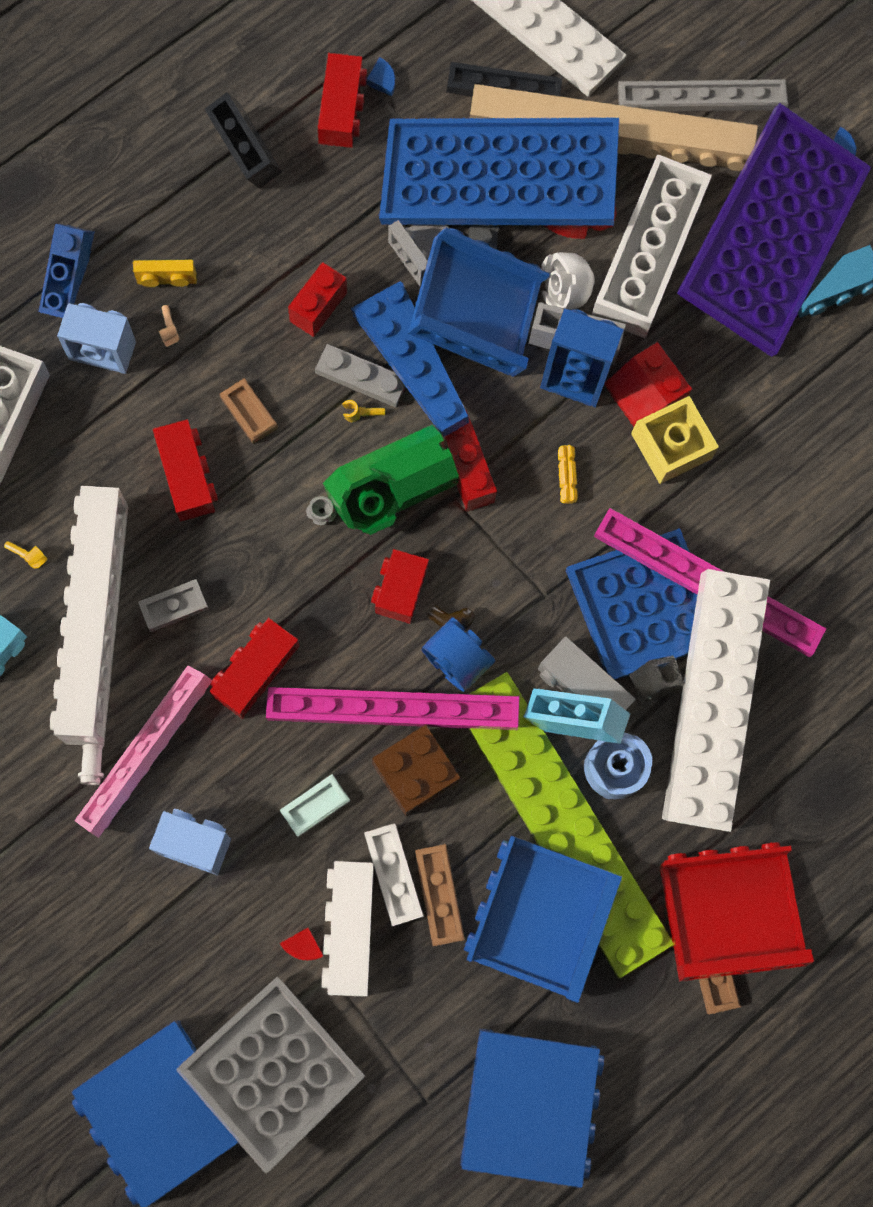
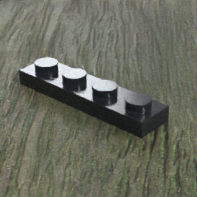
(464, 76)

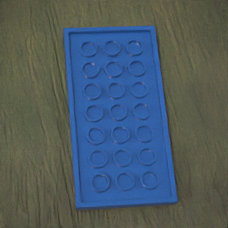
(500, 171)

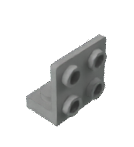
(413, 245)

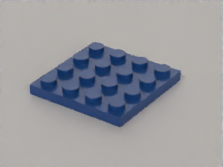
(633, 610)

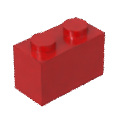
(317, 299)
(401, 586)

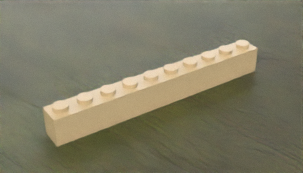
(640, 130)

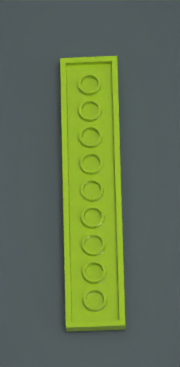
(567, 825)

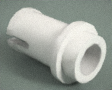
(91, 764)

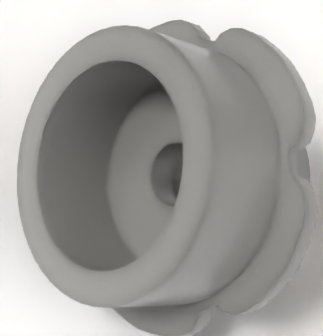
(313, 510)

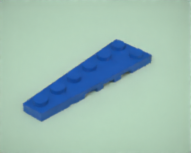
(414, 360)

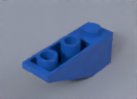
(65, 268)

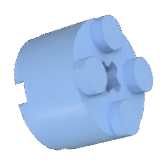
(617, 783)

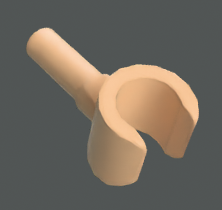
(168, 334)

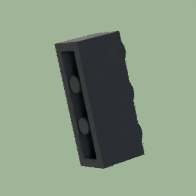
(243, 140)

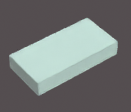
(315, 805)

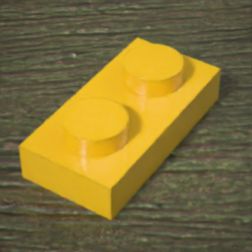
(156, 272)

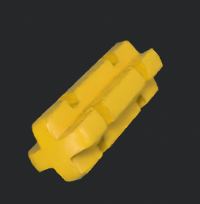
(567, 474)

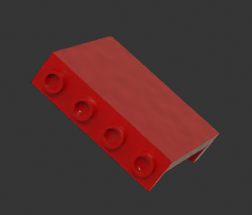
(733, 912)

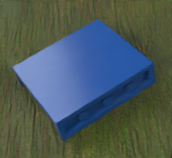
(477, 301)
(542, 917)
(531, 1108)
(152, 1117)

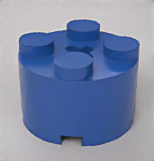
(458, 654)

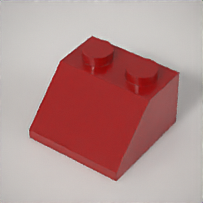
(647, 384)

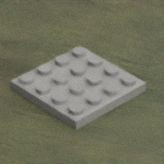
(270, 1074)

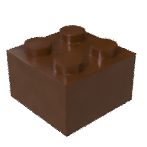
(415, 770)

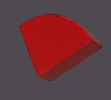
(302, 946)

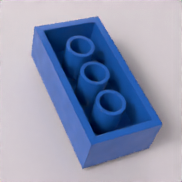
(580, 356)

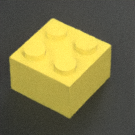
(674, 440)

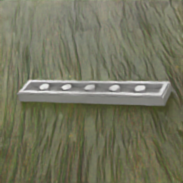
(703, 95)

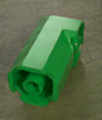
(390, 480)

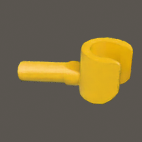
(360, 411)
(34, 557)

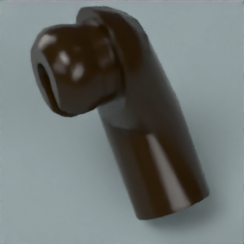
(440, 617)

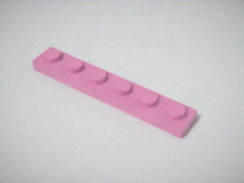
(143, 751)

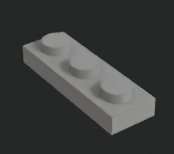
(360, 375)

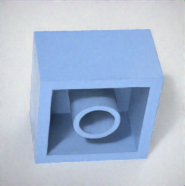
(97, 337)
(190, 842)

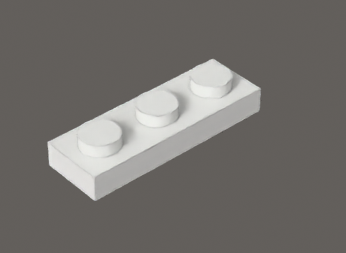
(393, 874)

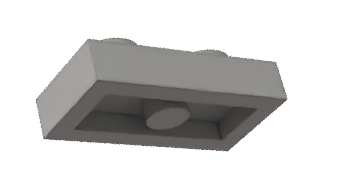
(173, 605)

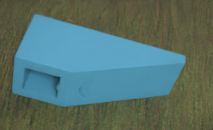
(846, 279)

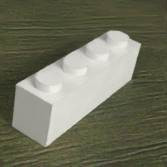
(349, 928)

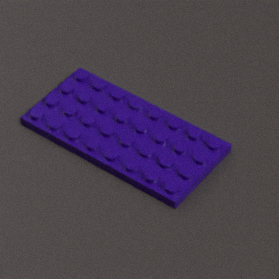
(774, 230)

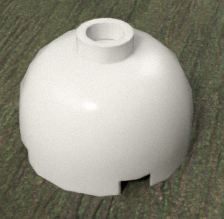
(569, 280)

